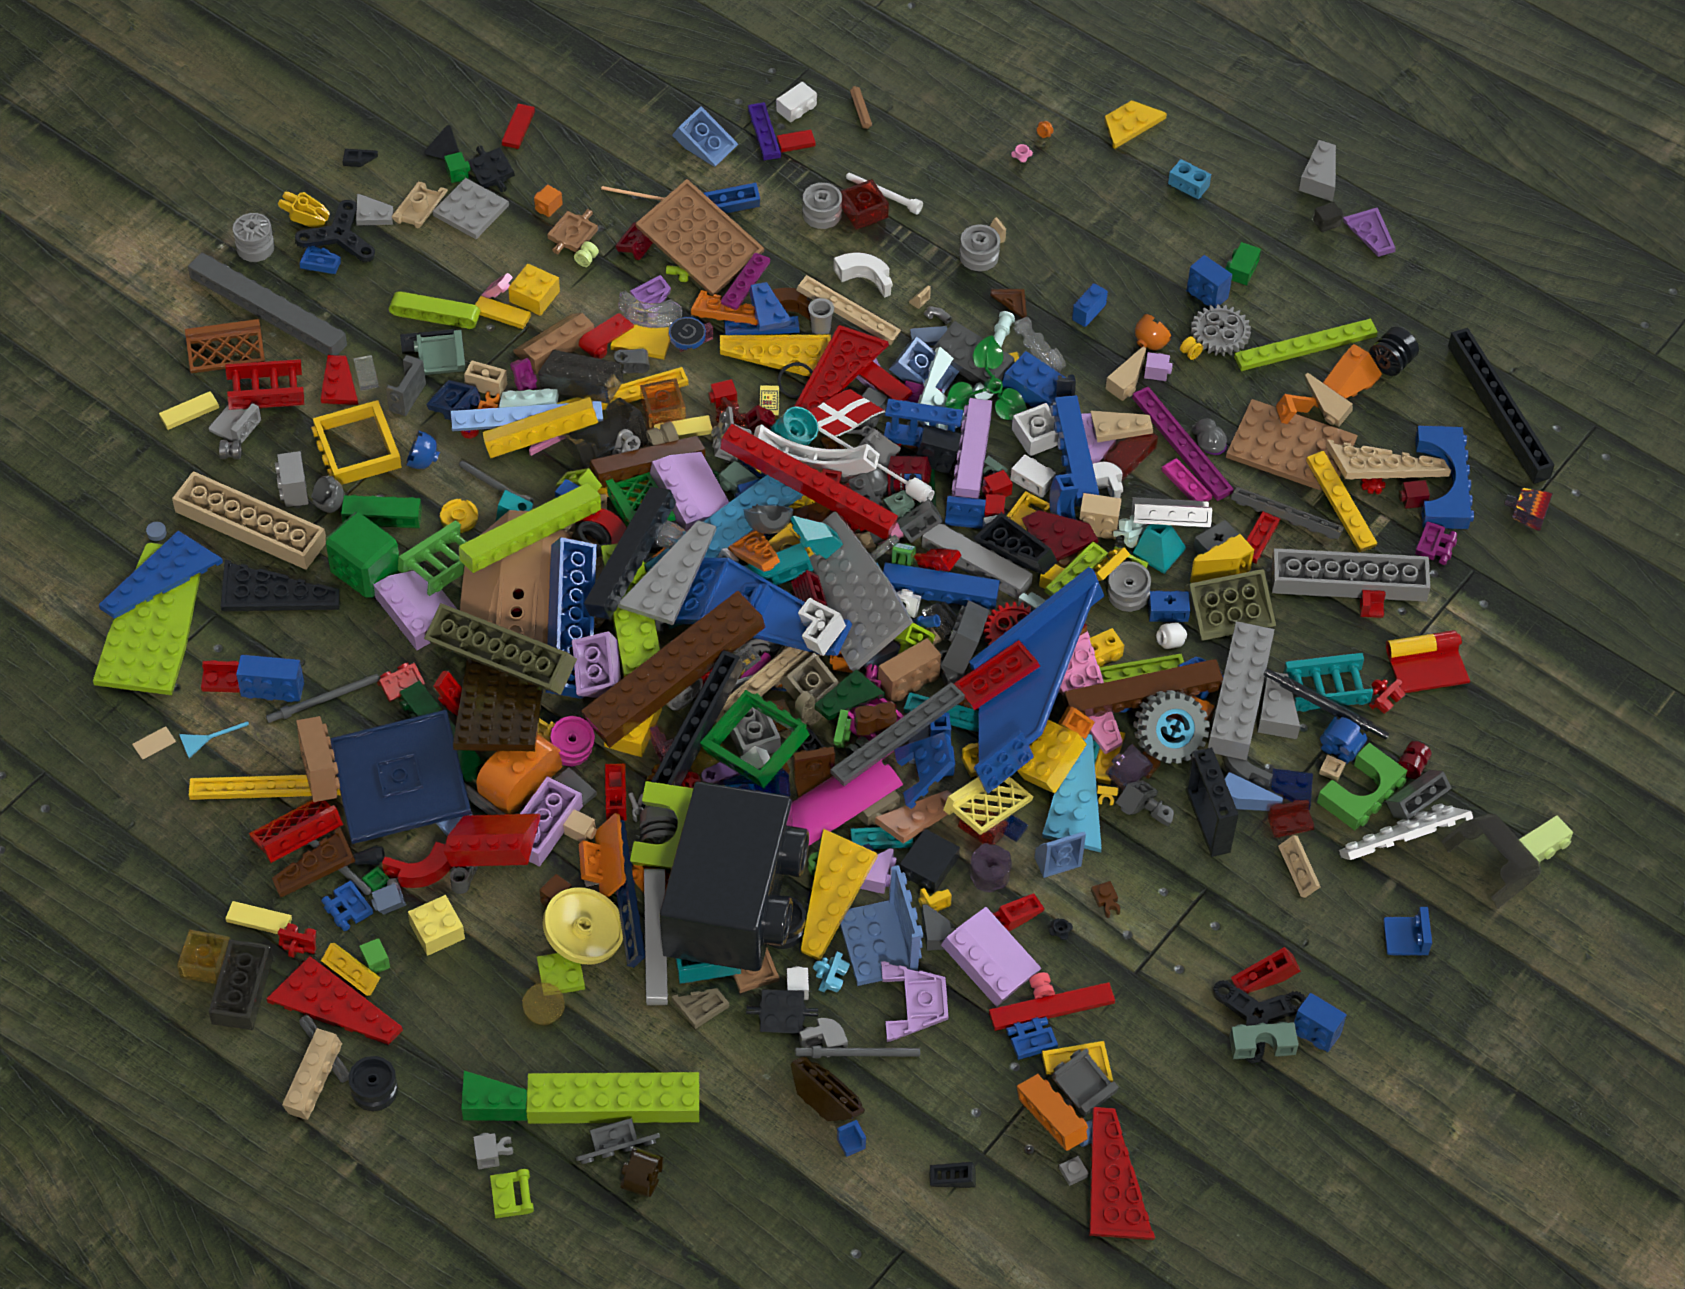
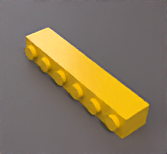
(540, 427)

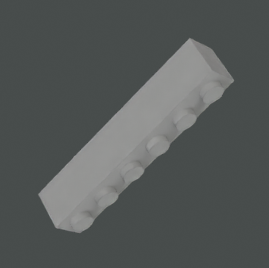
(979, 560)

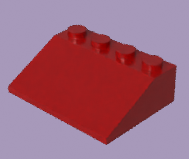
(492, 840)

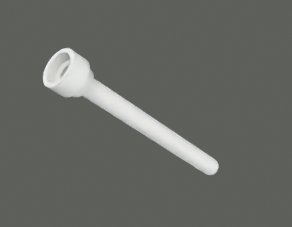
(913, 205)

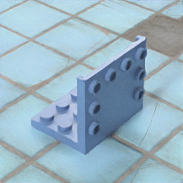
(883, 933)

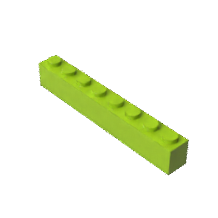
(529, 527)

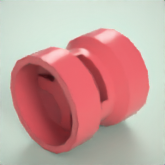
(1041, 985)

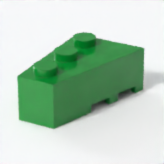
(492, 1100)

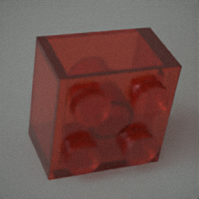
(864, 204)

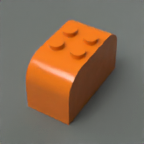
(514, 776)

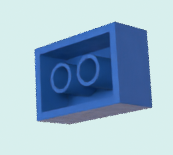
(1032, 380)
(270, 678)

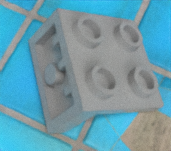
(236, 423)
(718, 431)

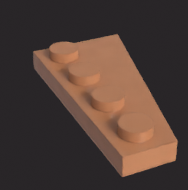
(907, 822)

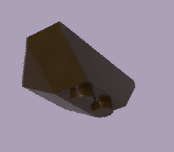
(824, 1091)

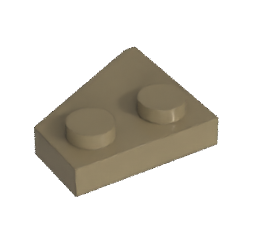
(701, 1006)

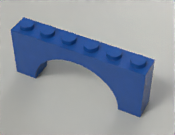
(1449, 444)

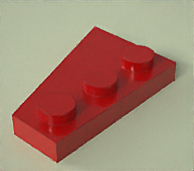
(338, 382)

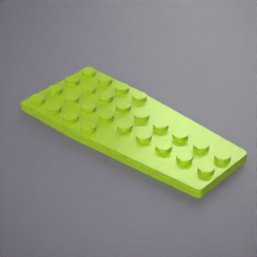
(150, 640)

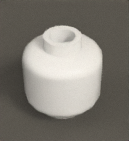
(1171, 635)

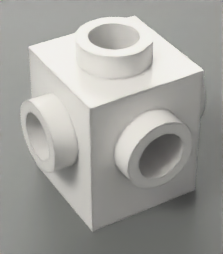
(911, 600)

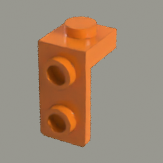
(1291, 404)

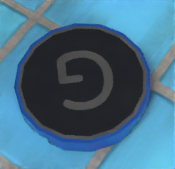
(687, 333)

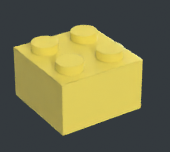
(436, 925)

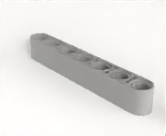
(655, 961)

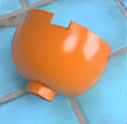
(1150, 334)

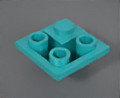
(817, 536)
(1159, 547)

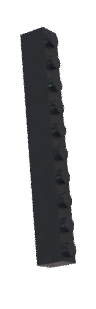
(1501, 405)

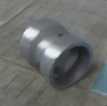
(230, 449)

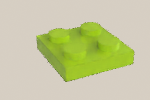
(561, 972)

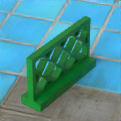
(620, 497)

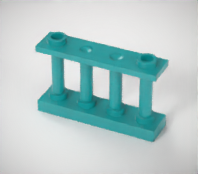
(1330, 665)

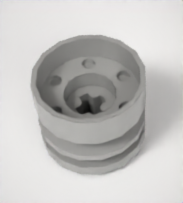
(253, 237)

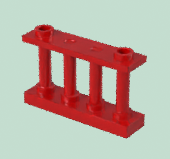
(264, 397)

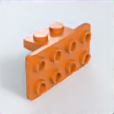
(605, 859)

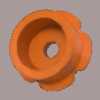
(1044, 129)

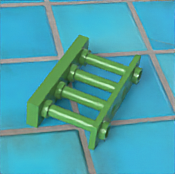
(424, 551)

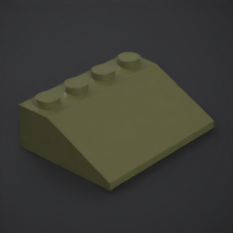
(1228, 599)

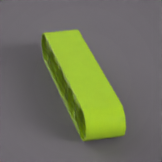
(434, 310)

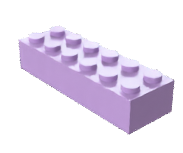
(972, 449)

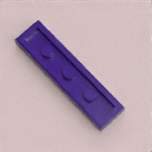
(764, 131)

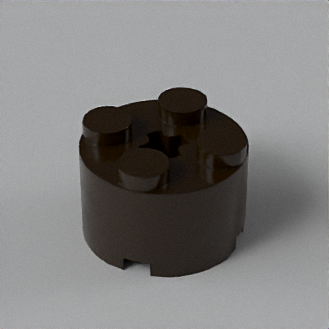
(642, 1172)

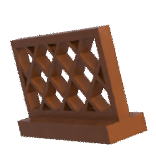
(223, 334)

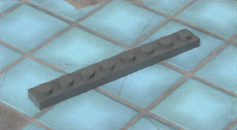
(897, 734)

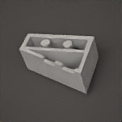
(1320, 172)
(1278, 711)

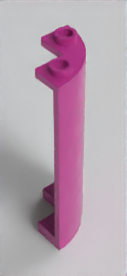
(834, 804)

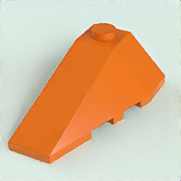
(1353, 373)

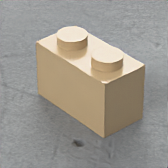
(486, 378)

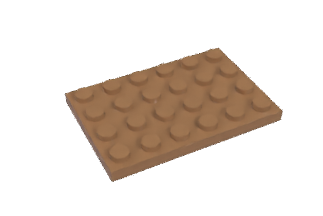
(699, 237)
(1283, 447)

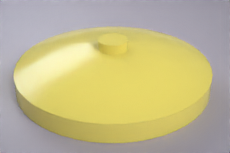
(583, 926)

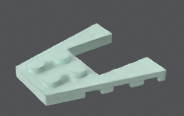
(932, 395)

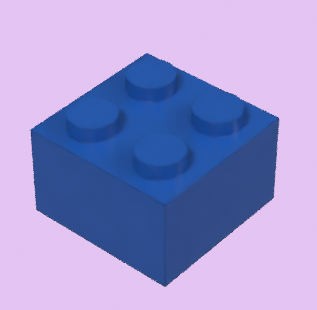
(1209, 282)
(1319, 1022)

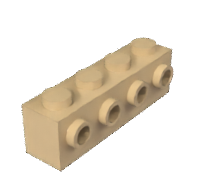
(312, 1074)

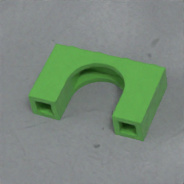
(1356, 809)

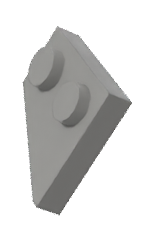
(373, 212)

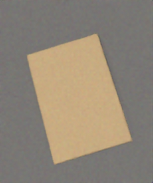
(154, 743)

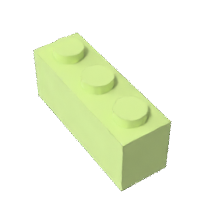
(1548, 838)

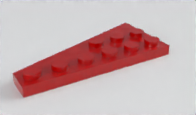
(839, 365)
(330, 1000)

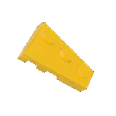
(1097, 1052)

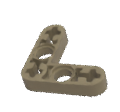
(806, 709)

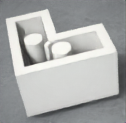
(823, 625)

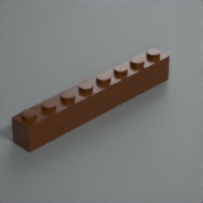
(1132, 691)

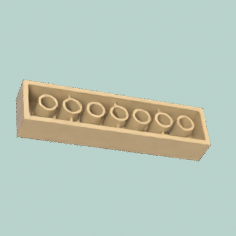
(249, 520)

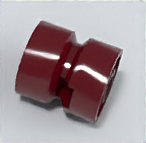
(1415, 758)

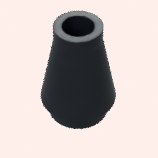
(370, 856)

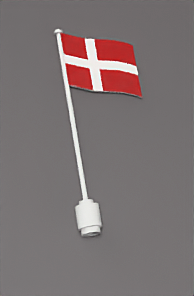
(848, 411)

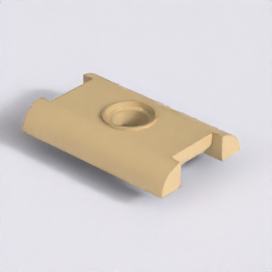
(418, 205)

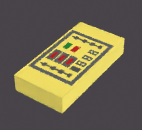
(770, 399)

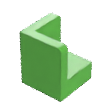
(374, 956)

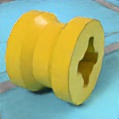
(1191, 348)

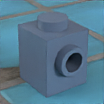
(388, 899)

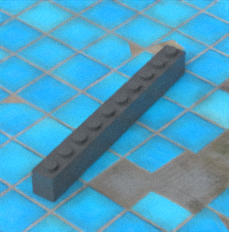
(267, 305)

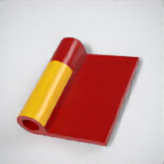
(1427, 661)

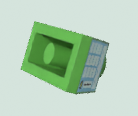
(903, 554)

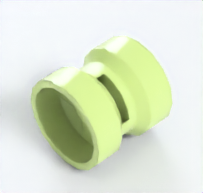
(586, 254)

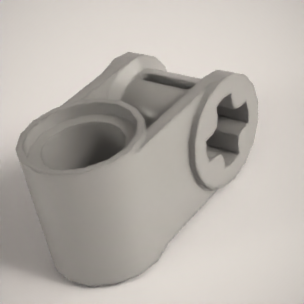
(628, 445)

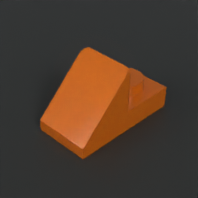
(1076, 721)

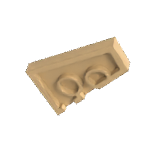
(1120, 425)

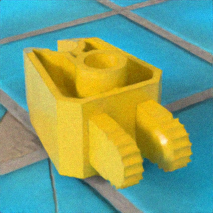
(304, 209)

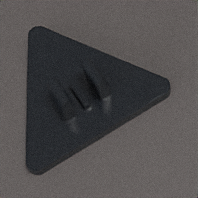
(443, 144)

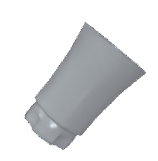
(821, 316)

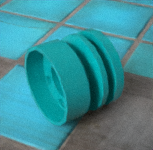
(796, 425)

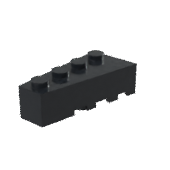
(1016, 544)

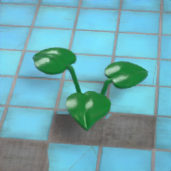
(988, 355)

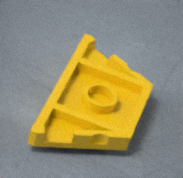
(1131, 121)

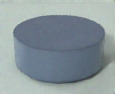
(156, 531)

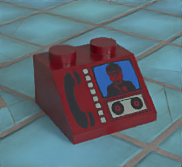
(908, 468)

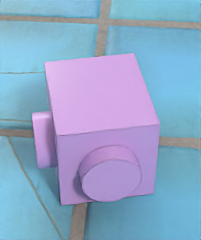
(1157, 366)

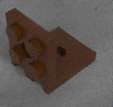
(812, 768)

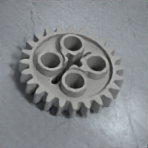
(1221, 330)

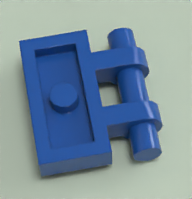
(352, 902)
(1034, 1042)

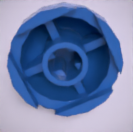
(422, 451)

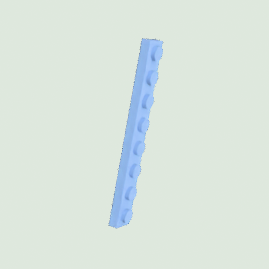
(496, 417)

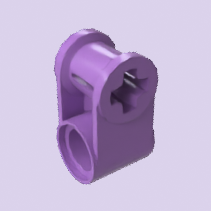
(717, 774)

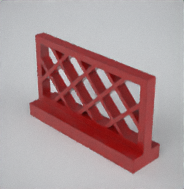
(293, 837)

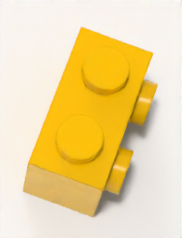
(1107, 647)

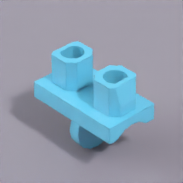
(835, 965)

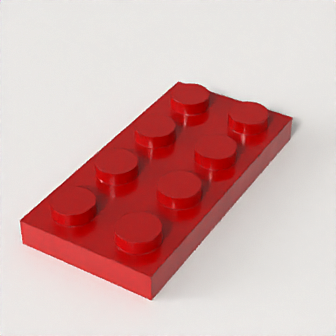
(997, 674)

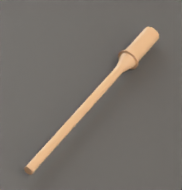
(632, 193)

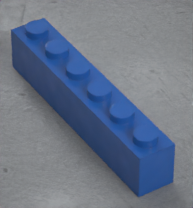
(1074, 445)
(943, 585)

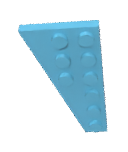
(1076, 803)

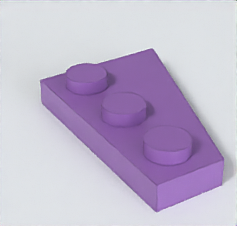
(1371, 230)

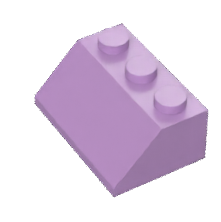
(596, 664)

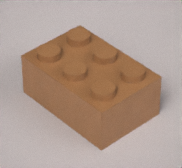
(909, 670)

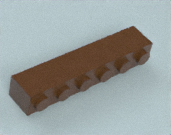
(639, 461)

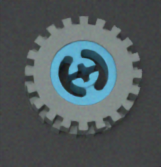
(1154, 718)

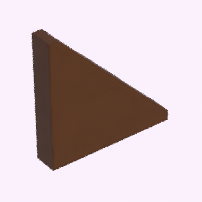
(1012, 299)

